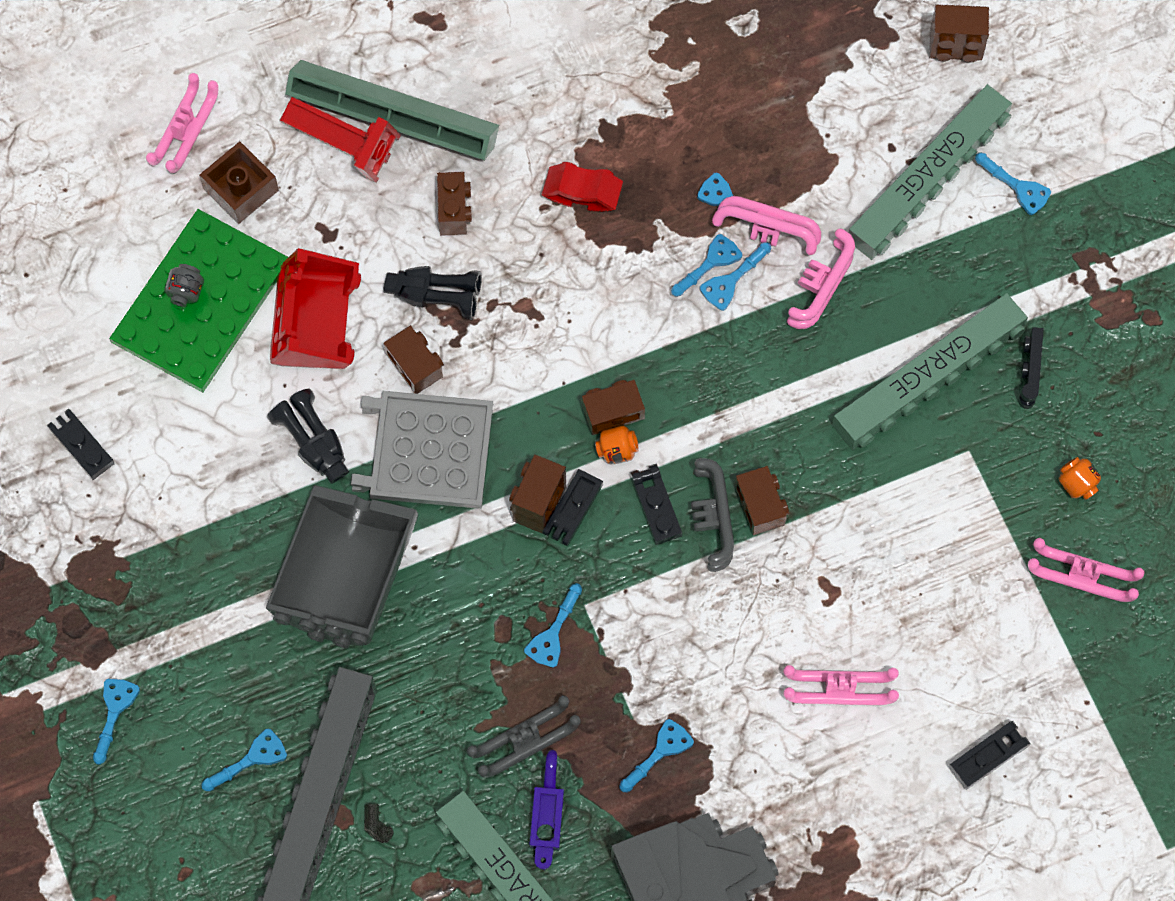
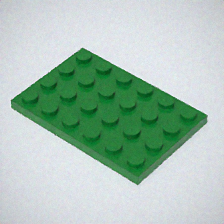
(199, 337)

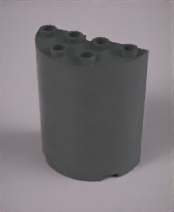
(341, 566)

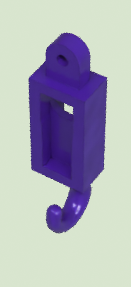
(547, 811)

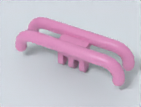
(184, 125)
(769, 221)
(823, 282)
(1084, 573)
(840, 687)

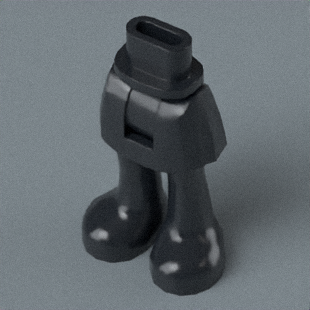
(416, 286)
(323, 450)

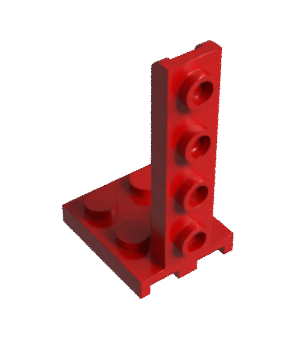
(368, 148)

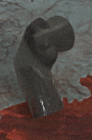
(374, 826)

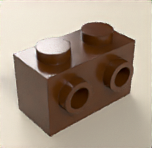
(452, 207)
(413, 359)
(613, 406)
(761, 500)

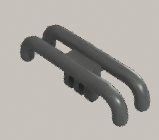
(714, 513)
(525, 739)

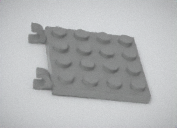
(428, 449)

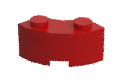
(582, 186)

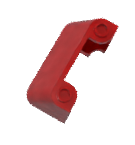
(313, 311)

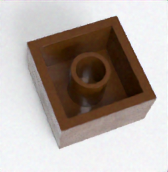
(959, 32)
(239, 182)
(538, 493)

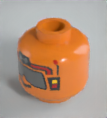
(617, 445)
(1079, 478)

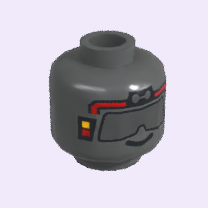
(184, 285)

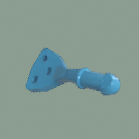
(1021, 187)
(712, 189)
(712, 260)
(729, 281)
(552, 634)
(114, 709)
(662, 749)
(253, 757)

